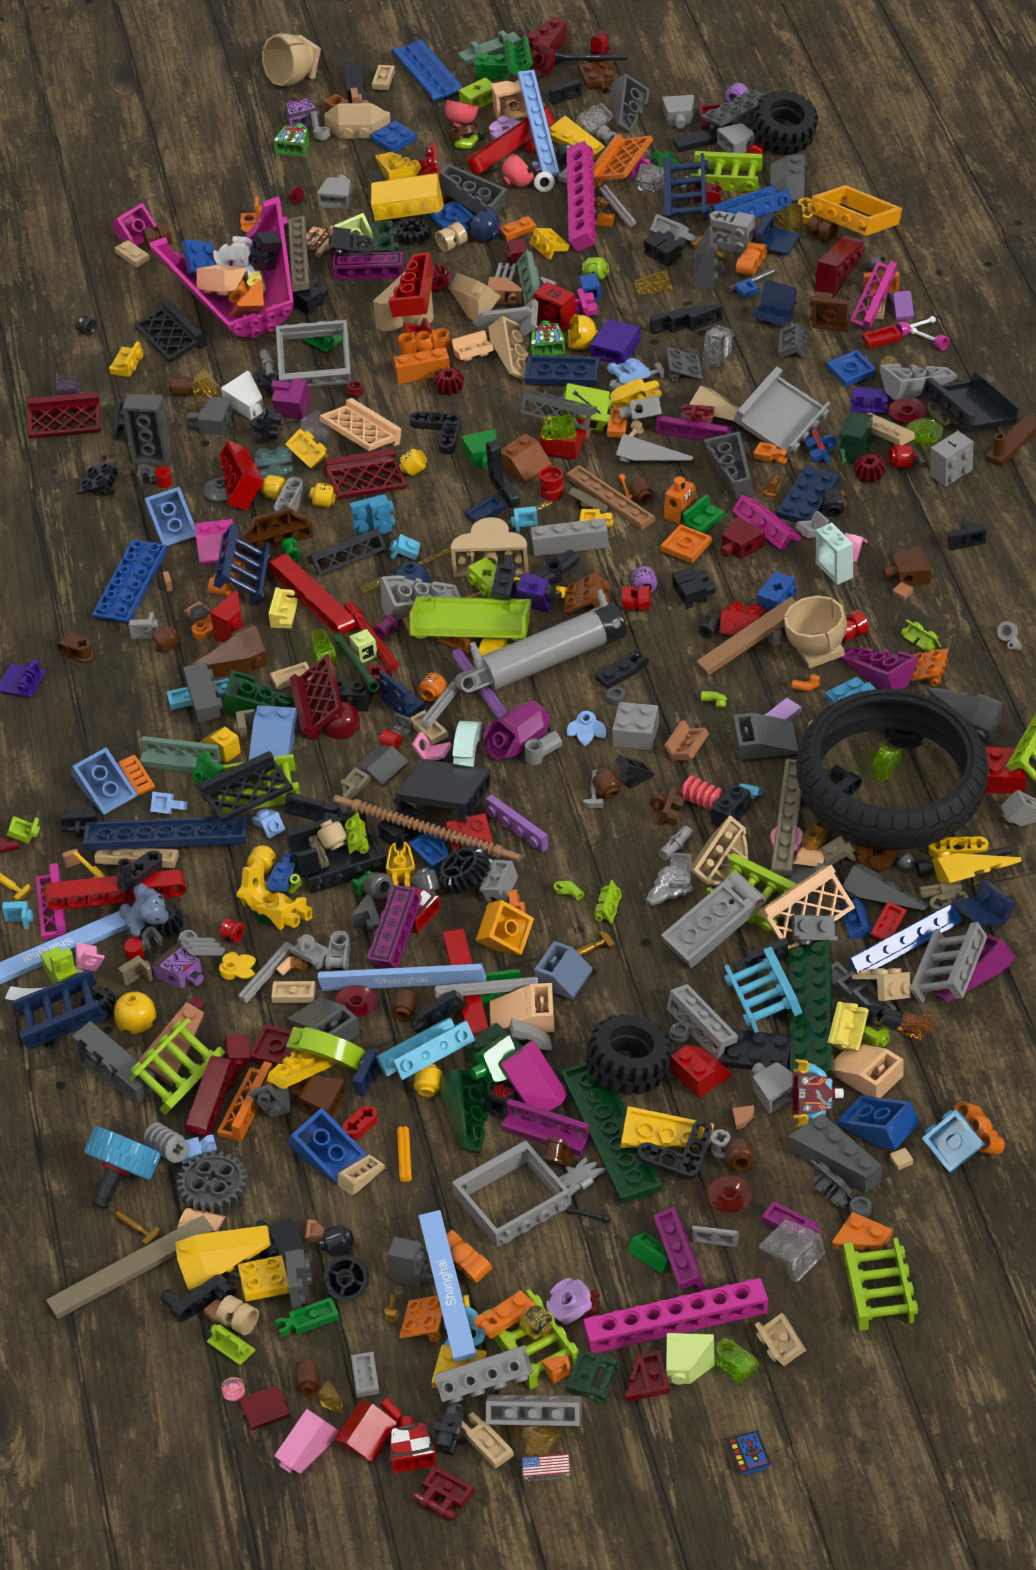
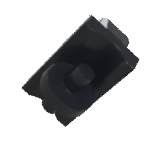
(264, 425)
(75, 821)
(449, 1433)

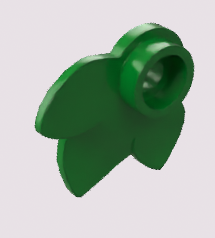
(205, 768)

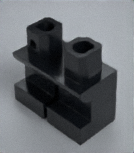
(663, 247)
(308, 298)
(691, 586)

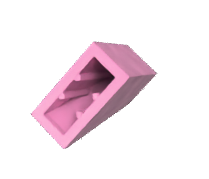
(305, 1442)

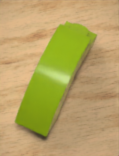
(58, 964)
(326, 1046)

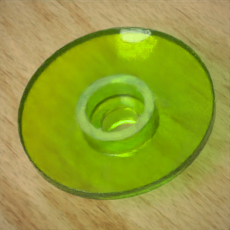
(926, 430)

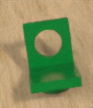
(659, 156)

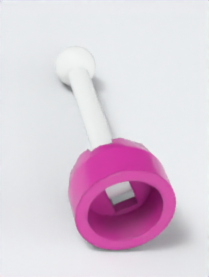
(905, 328)
(940, 342)

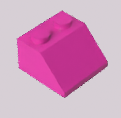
(130, 224)
(209, 539)

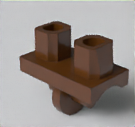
(661, 803)

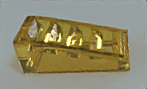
(657, 283)

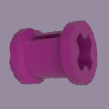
(386, 626)

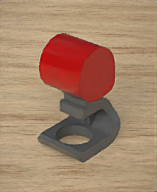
(161, 476)
(401, 729)
(135, 946)

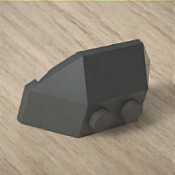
(789, 174)

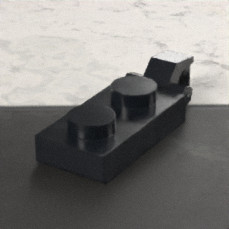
(503, 579)
(754, 957)
(438, 1011)

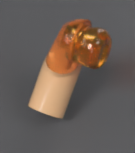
(292, 962)

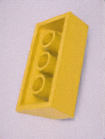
(406, 197)

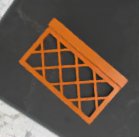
(619, 158)

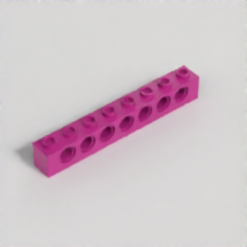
(581, 196)
(692, 1313)

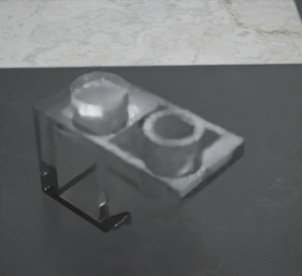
(650, 178)

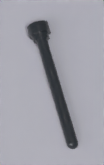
(560, 57)
(924, 868)

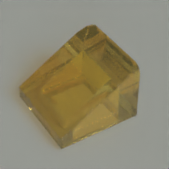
(330, 1398)

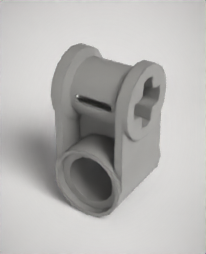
(339, 951)

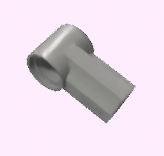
(537, 748)

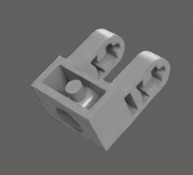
(741, 227)

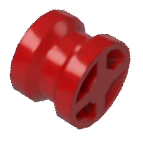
(232, 930)

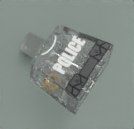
(718, 340)

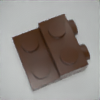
(829, 312)

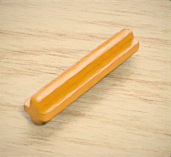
(404, 1154)

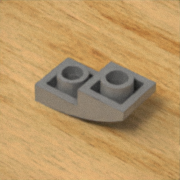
(523, 1030)

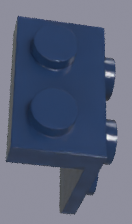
(776, 239)
(776, 303)

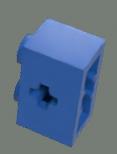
(776, 590)

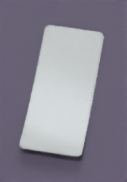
(15, 992)

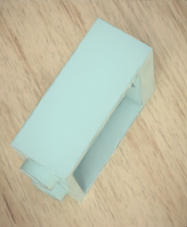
(838, 564)

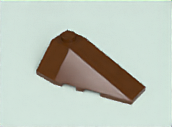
(241, 653)

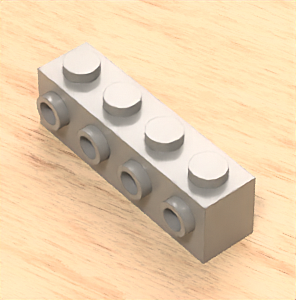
(567, 536)
(484, 1373)

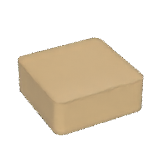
(901, 1158)

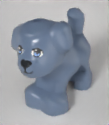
(147, 908)

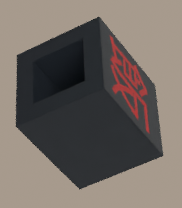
(498, 1098)

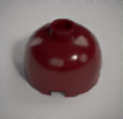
(344, 723)

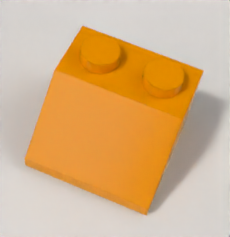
(504, 928)

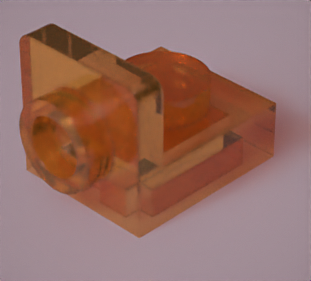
(915, 1025)

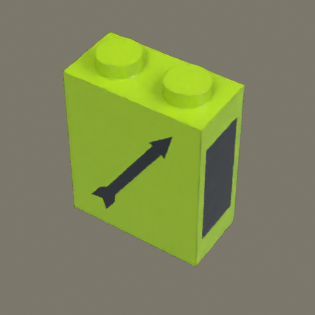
(592, 397)

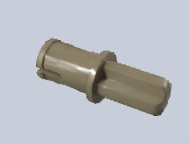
(940, 888)

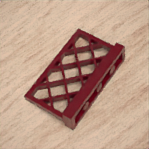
(63, 404)
(361, 463)
(305, 702)

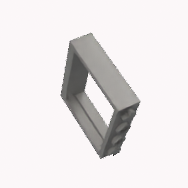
(308, 330)
(497, 1168)

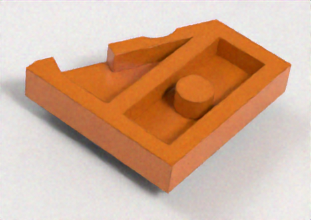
(863, 1234)

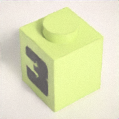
(364, 645)

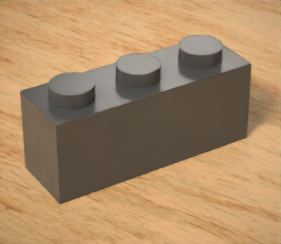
(203, 691)

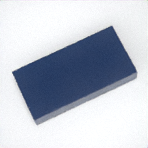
(485, 509)

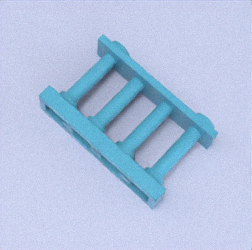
(783, 988)
(425, 1048)

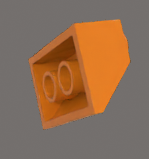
(420, 365)

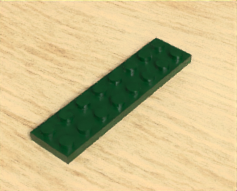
(812, 983)
(606, 1120)

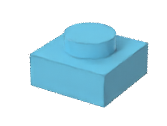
(755, 790)

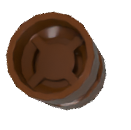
(822, 228)
(152, 234)

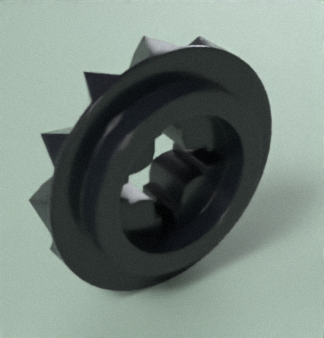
(263, 381)

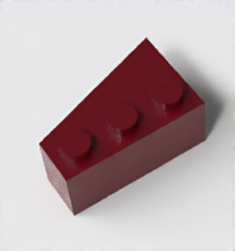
(550, 33)

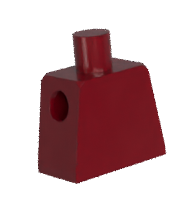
(741, 539)

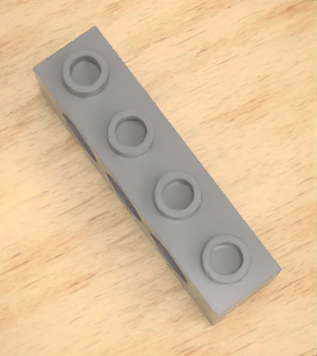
(534, 1410)

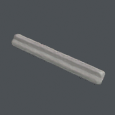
(618, 207)
(439, 705)
(265, 973)

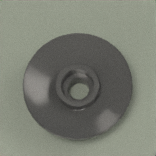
(215, 490)

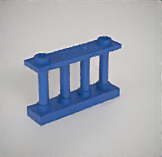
(756, 202)

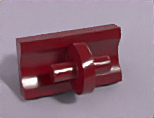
(698, 413)

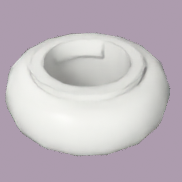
(537, 181)

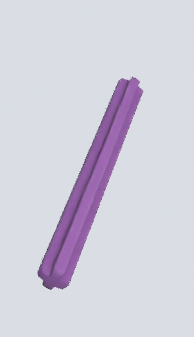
(485, 691)

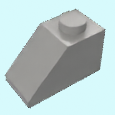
(1020, 809)

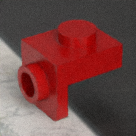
(424, 326)

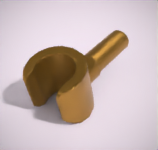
(391, 1313)

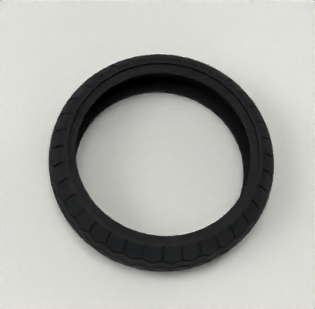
(892, 827)

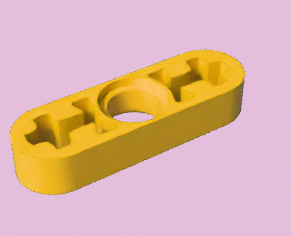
(963, 841)

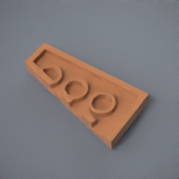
(185, 1012)

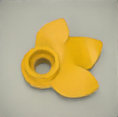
(237, 966)

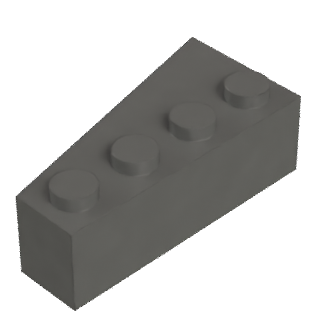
(472, 190)
(109, 1062)
(830, 1145)

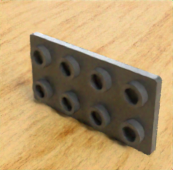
(737, 111)
(799, 873)

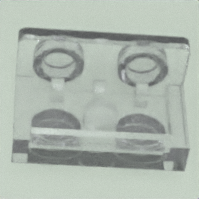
(316, 427)

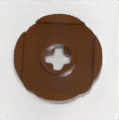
(459, 132)
(884, 862)

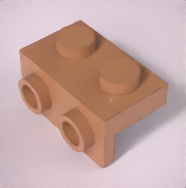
(685, 741)

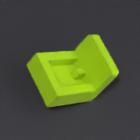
(23, 830)

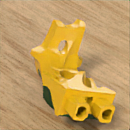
(268, 907)

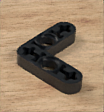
(451, 425)
(496, 475)
(680, 1160)

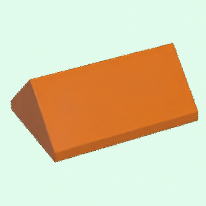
(250, 303)

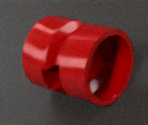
(551, 483)
(636, 598)
(856, 625)

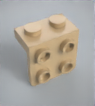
(891, 983)

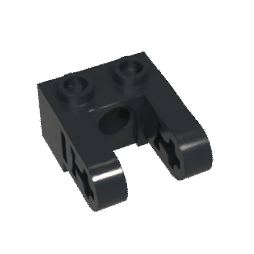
(342, 242)

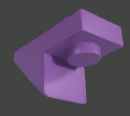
(902, 304)

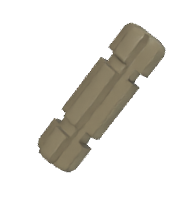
(314, 842)

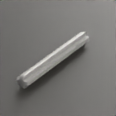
(485, 987)

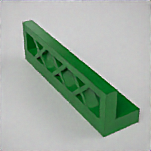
(518, 56)

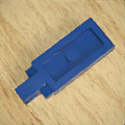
(280, 875)

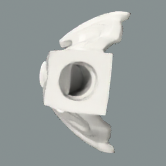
(237, 252)

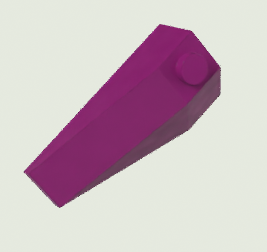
(881, 668)
(992, 961)

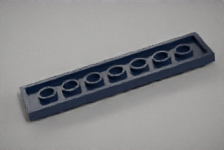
(164, 833)

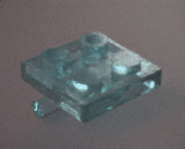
(273, 459)

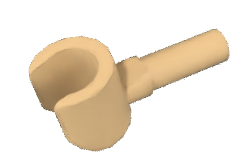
(637, 428)

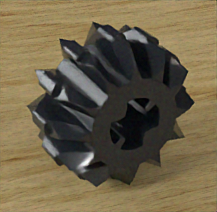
(174, 921)
(105, 998)

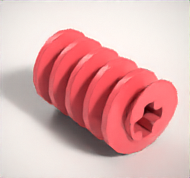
(700, 793)

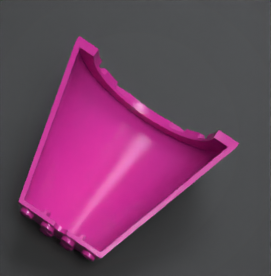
(278, 291)

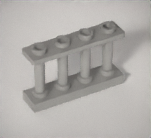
(959, 973)

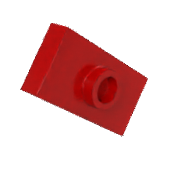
(881, 336)
(888, 921)

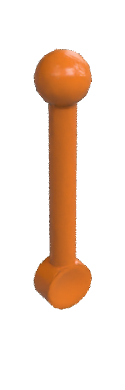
(622, 478)

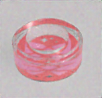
(233, 1389)

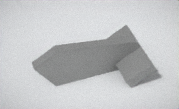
(523, 315)

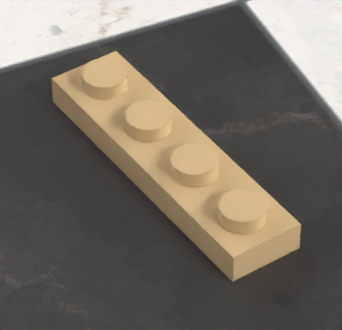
(891, 431)
(108, 857)

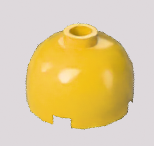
(582, 332)
(134, 1012)

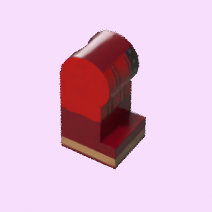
(599, 43)
(714, 192)

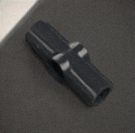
(557, 567)

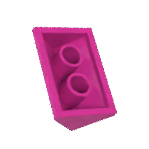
(534, 1078)

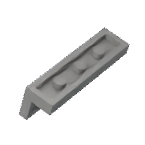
(701, 1018)

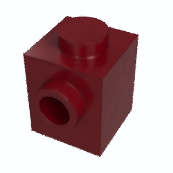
(515, 250)
(237, 1049)

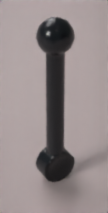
(571, 1210)

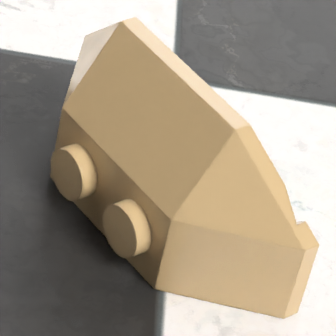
(356, 120)
(713, 861)

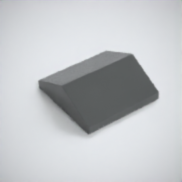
(382, 764)

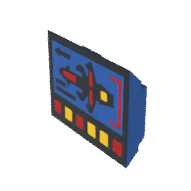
(749, 1452)

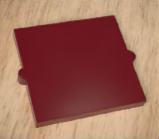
(264, 1407)

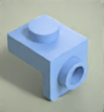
(269, 821)

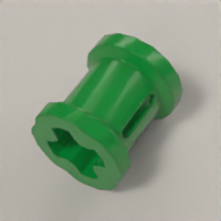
(290, 547)
(357, 884)

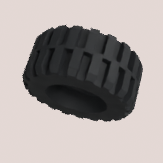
(788, 107)
(627, 1073)

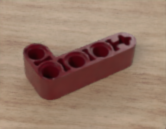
(217, 1077)

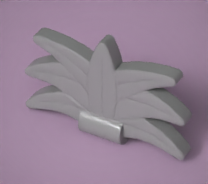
(581, 1176)

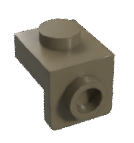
(244, 719)
(838, 850)
(135, 969)

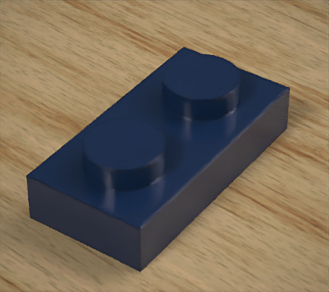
(366, 1072)

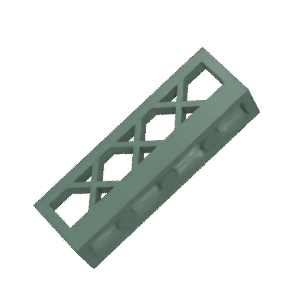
(528, 276)
(175, 760)

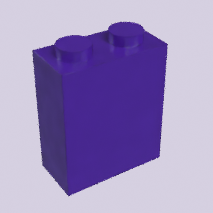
(615, 341)

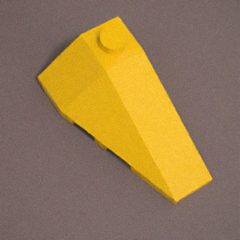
(961, 866)
(218, 1252)

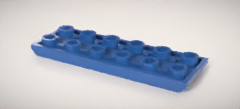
(427, 70)
(130, 581)

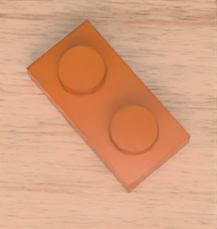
(517, 228)
(616, 425)

